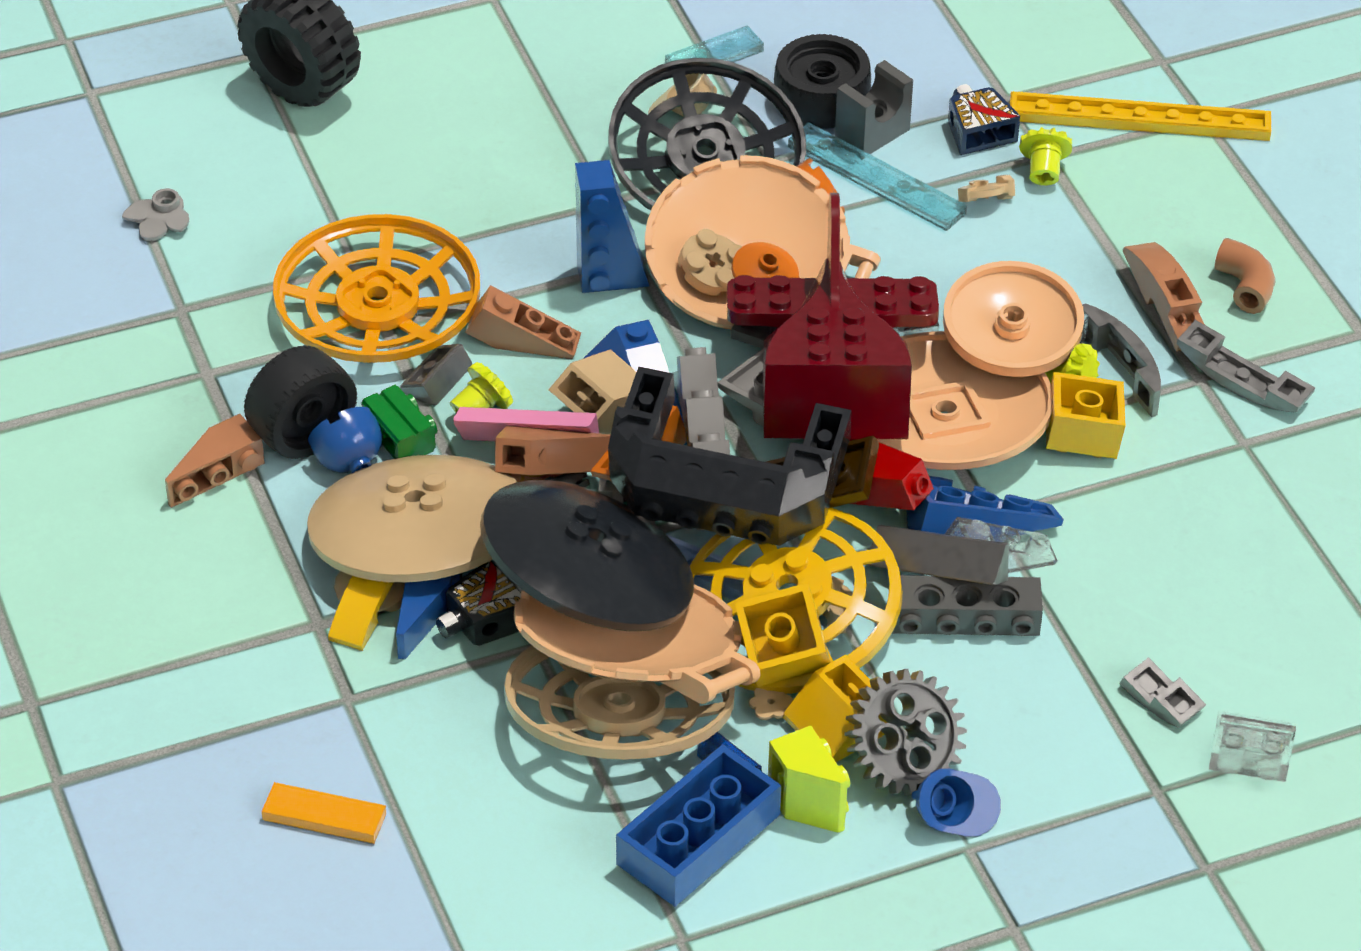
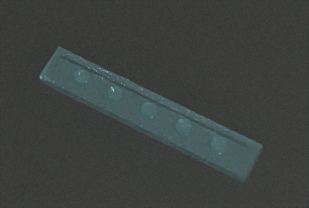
(881, 178)

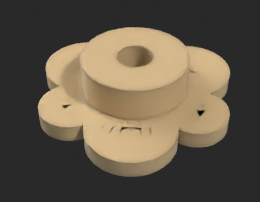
(769, 703)

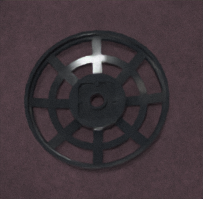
(699, 129)

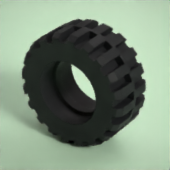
(299, 47)

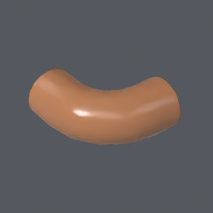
(1252, 270)

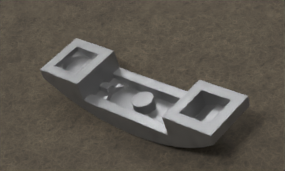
(1110, 333)
(1239, 375)

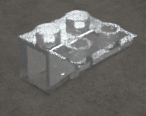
(1252, 745)

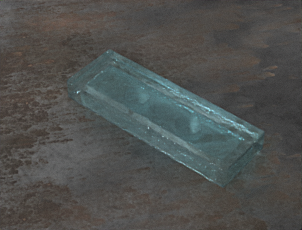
(728, 47)

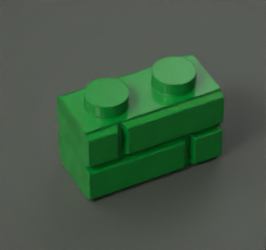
(401, 423)

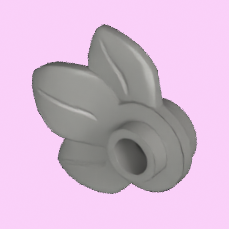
(158, 214)

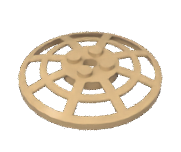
(610, 710)

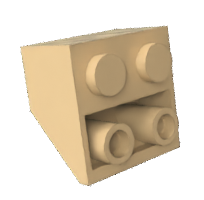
(596, 386)

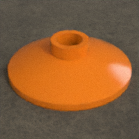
(763, 261)

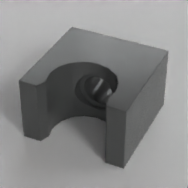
(880, 115)

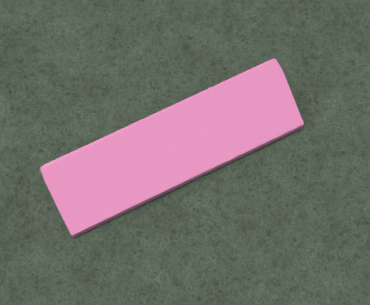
(487, 423)

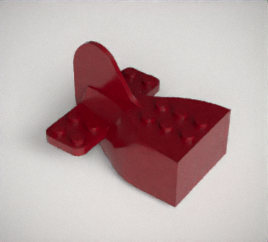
(835, 343)

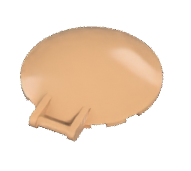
(747, 204)
(675, 655)

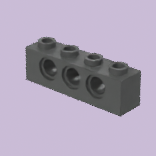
(969, 607)

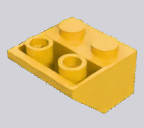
(826, 703)

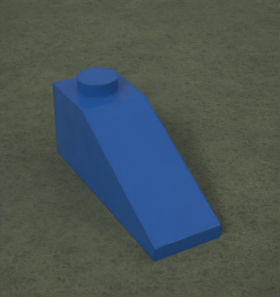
(419, 609)

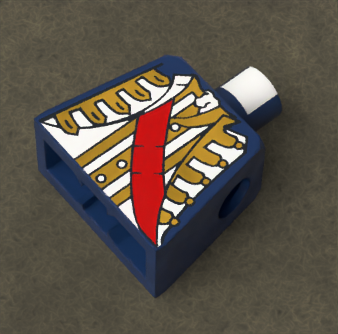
(981, 119)

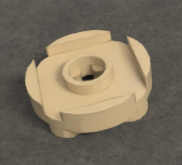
(695, 261)

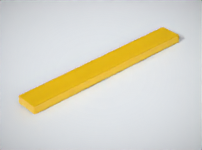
(1142, 116)

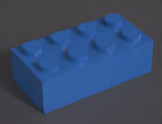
(698, 825)

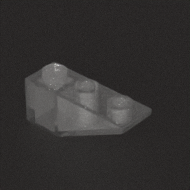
(1026, 548)

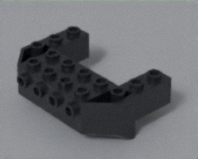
(721, 489)

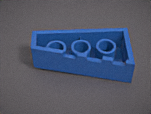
(604, 235)

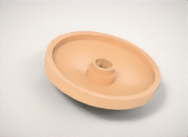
(1013, 318)

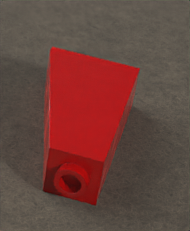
(898, 480)

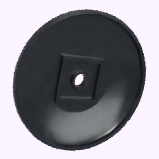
(586, 555)

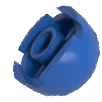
(348, 442)

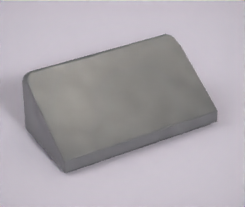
(437, 373)

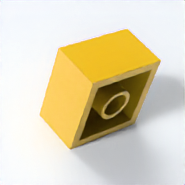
(1086, 415)
(783, 633)

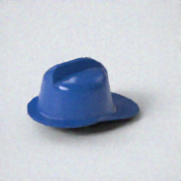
(958, 802)

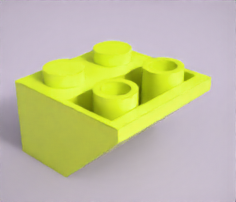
(809, 780)

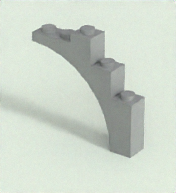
(700, 401)

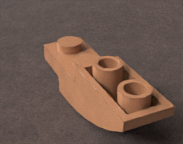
(1165, 286)

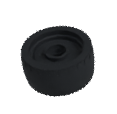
(813, 70)
(295, 396)

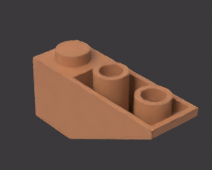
(518, 327)
(547, 451)
(216, 458)

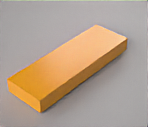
(324, 812)

